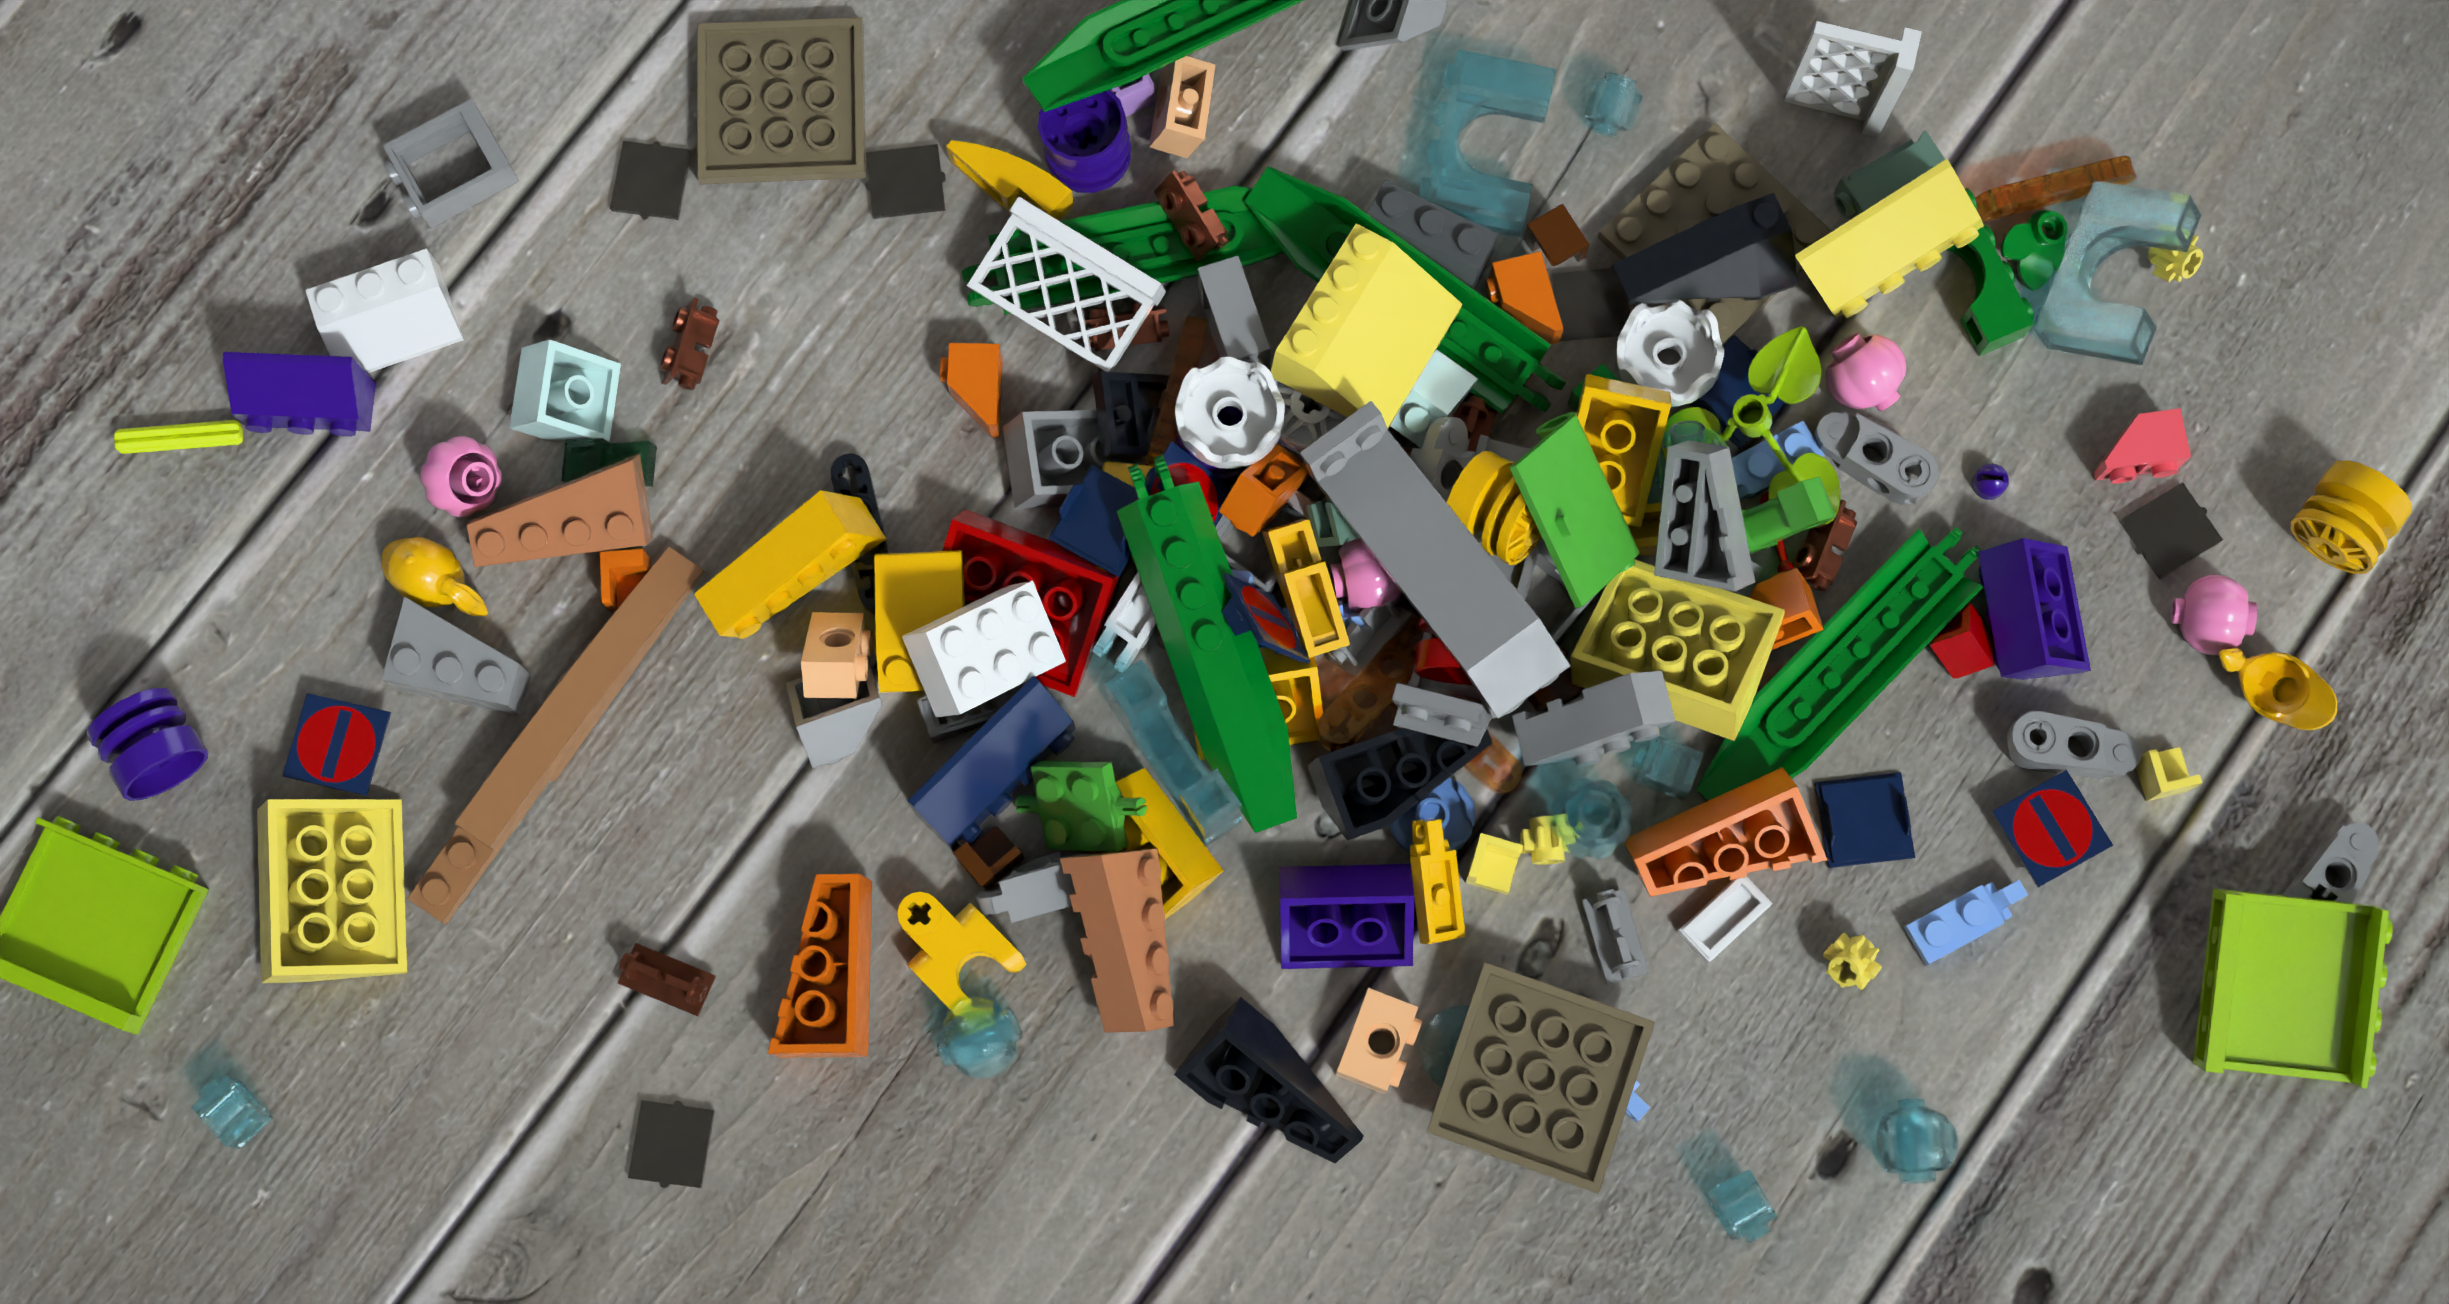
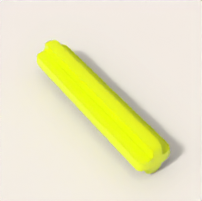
(178, 436)

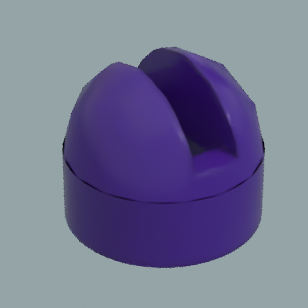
(1990, 488)

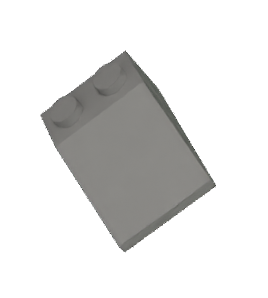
(1051, 454)

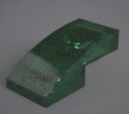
(589, 455)

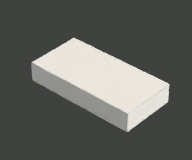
(1724, 918)

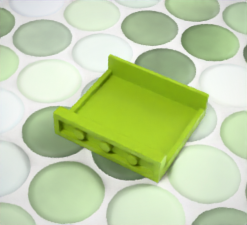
(95, 925)
(2292, 987)

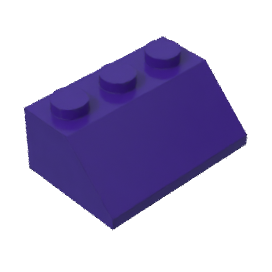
(299, 393)
(2033, 610)
(1346, 916)

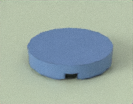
(1446, 802)

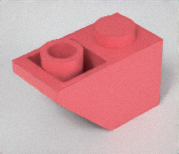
(2148, 444)

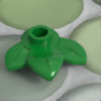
(2036, 253)

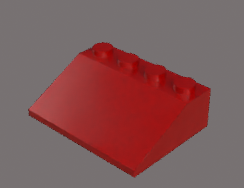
(1070, 587)

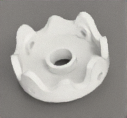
(1673, 327)
(1225, 384)

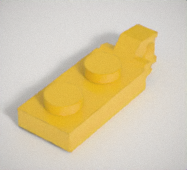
(1435, 883)

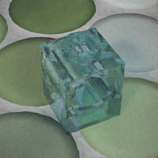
(1667, 766)
(231, 1111)
(1742, 1207)

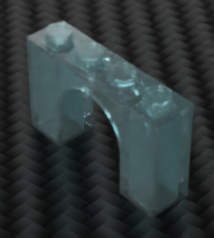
(1480, 88)
(2108, 222)
(1146, 717)

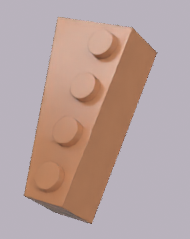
(576, 517)
(1124, 937)

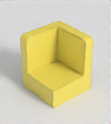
(2165, 774)
(1493, 863)

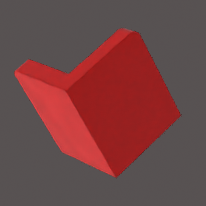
(1964, 644)

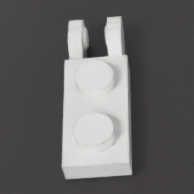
(1130, 620)

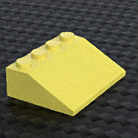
(1891, 240)
(1365, 329)
(1698, 635)
(331, 889)

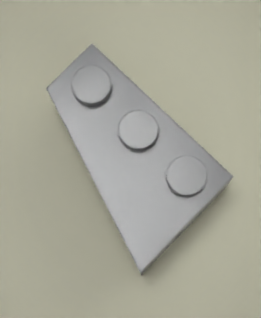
(1702, 520)
(450, 665)
(1596, 722)

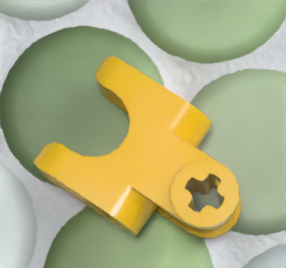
(950, 943)

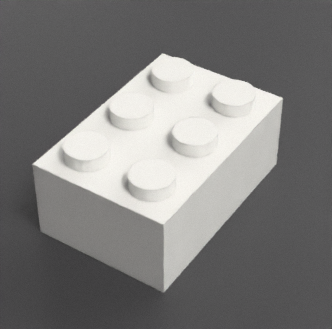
(984, 649)

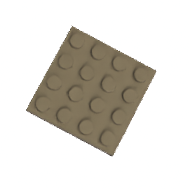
(781, 101)
(1696, 187)
(1541, 1078)

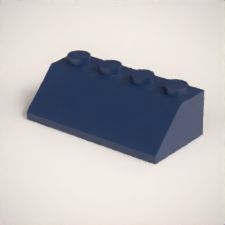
(993, 765)

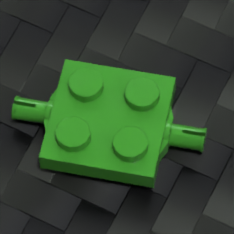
(1080, 805)

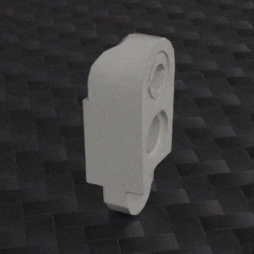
(1845, 436)
(1444, 453)
(2105, 749)
(2347, 852)
(1031, 888)

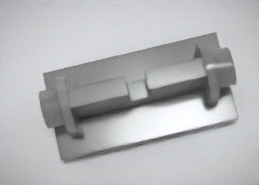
(1365, 642)
(1615, 936)

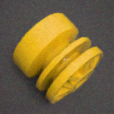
(1494, 508)
(2351, 516)

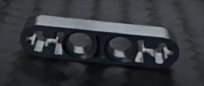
(864, 482)

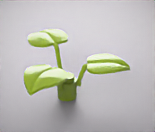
(1784, 370)

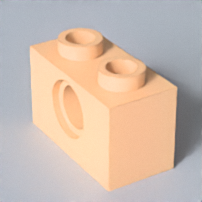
(1182, 106)
(835, 655)
(1377, 1014)

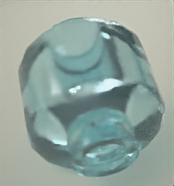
(1612, 104)

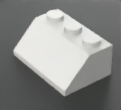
(386, 312)

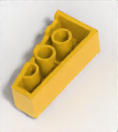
(789, 562)

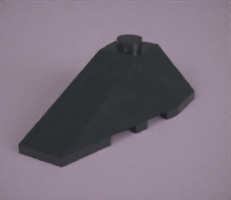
(1727, 256)
(1385, 777)
(1259, 1073)

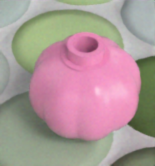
(1866, 372)
(461, 476)
(1361, 578)
(2214, 614)

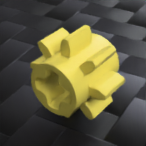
(2176, 264)
(1542, 842)
(1852, 961)

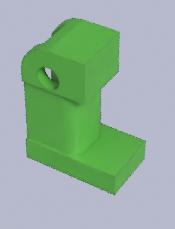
(1794, 510)

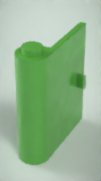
(1574, 508)

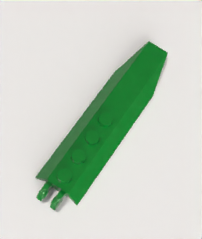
(1134, 41)
(1140, 237)
(1482, 339)
(1846, 664)
(1216, 671)

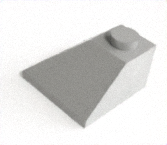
(1389, 21)
(833, 725)

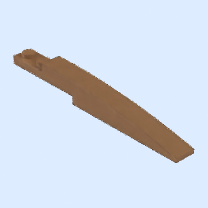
(554, 734)

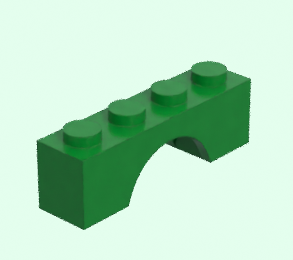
(1998, 311)

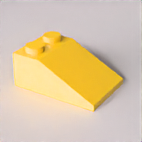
(1626, 434)
(909, 595)

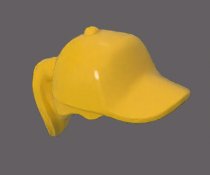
(429, 575)
(2283, 688)

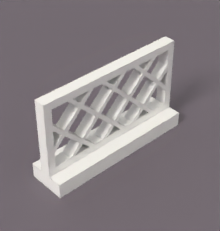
(1880, 84)
(1087, 255)

